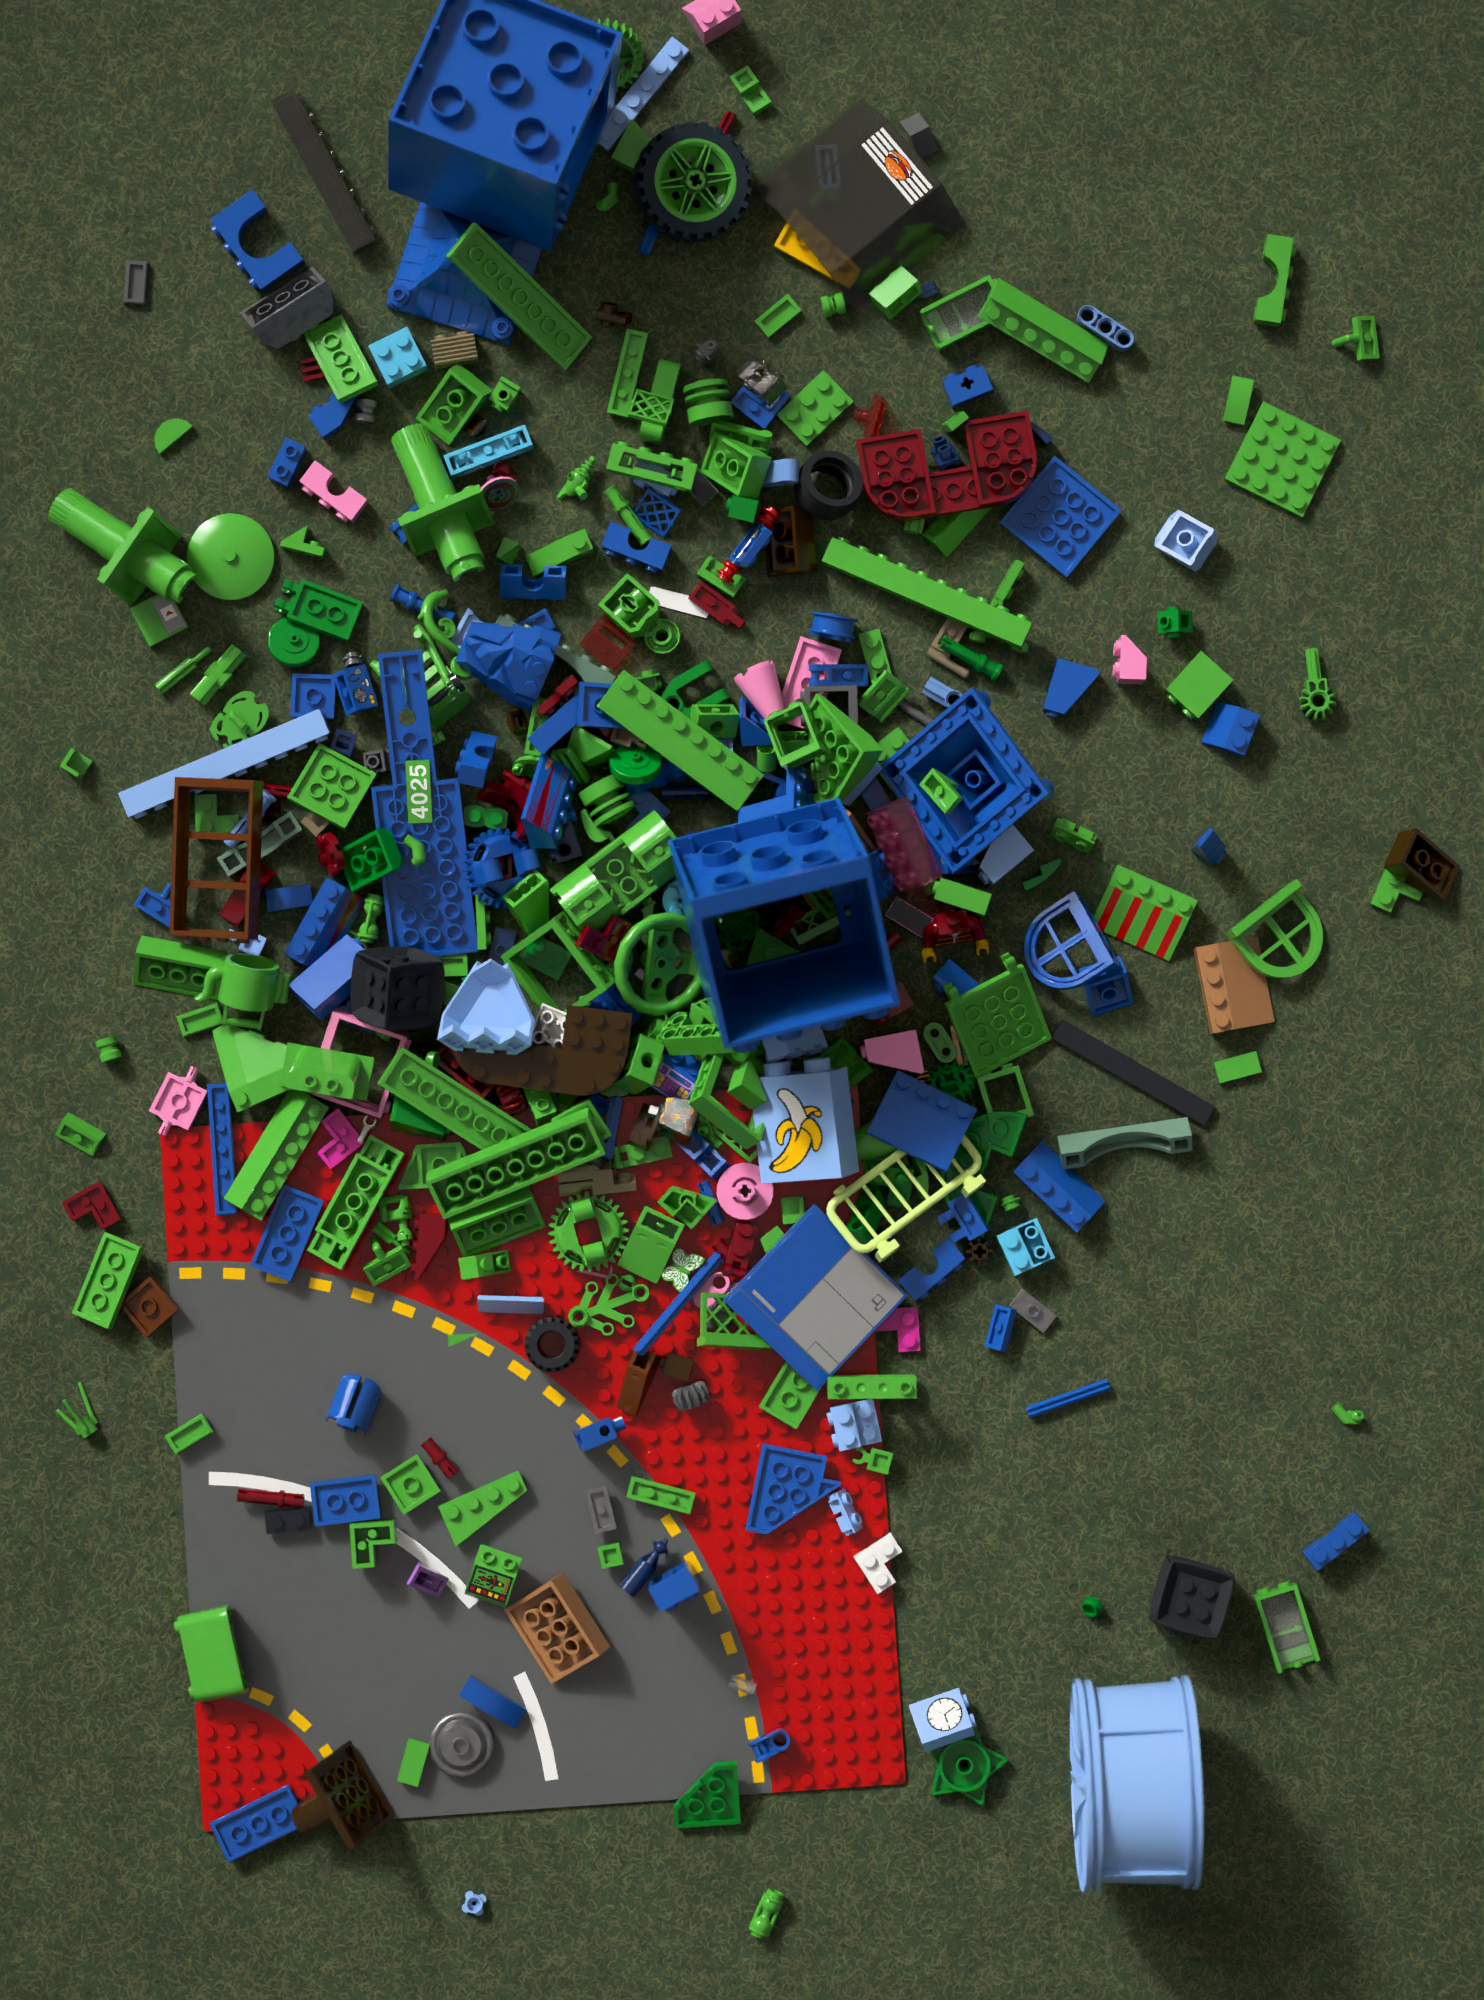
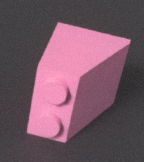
(712, 17)
(894, 1051)

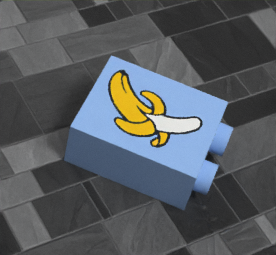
(805, 1123)

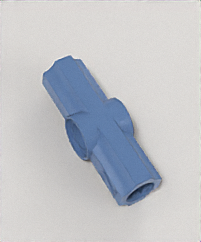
(939, 692)

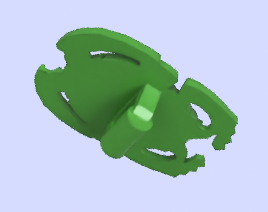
(240, 718)

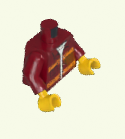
(953, 929)

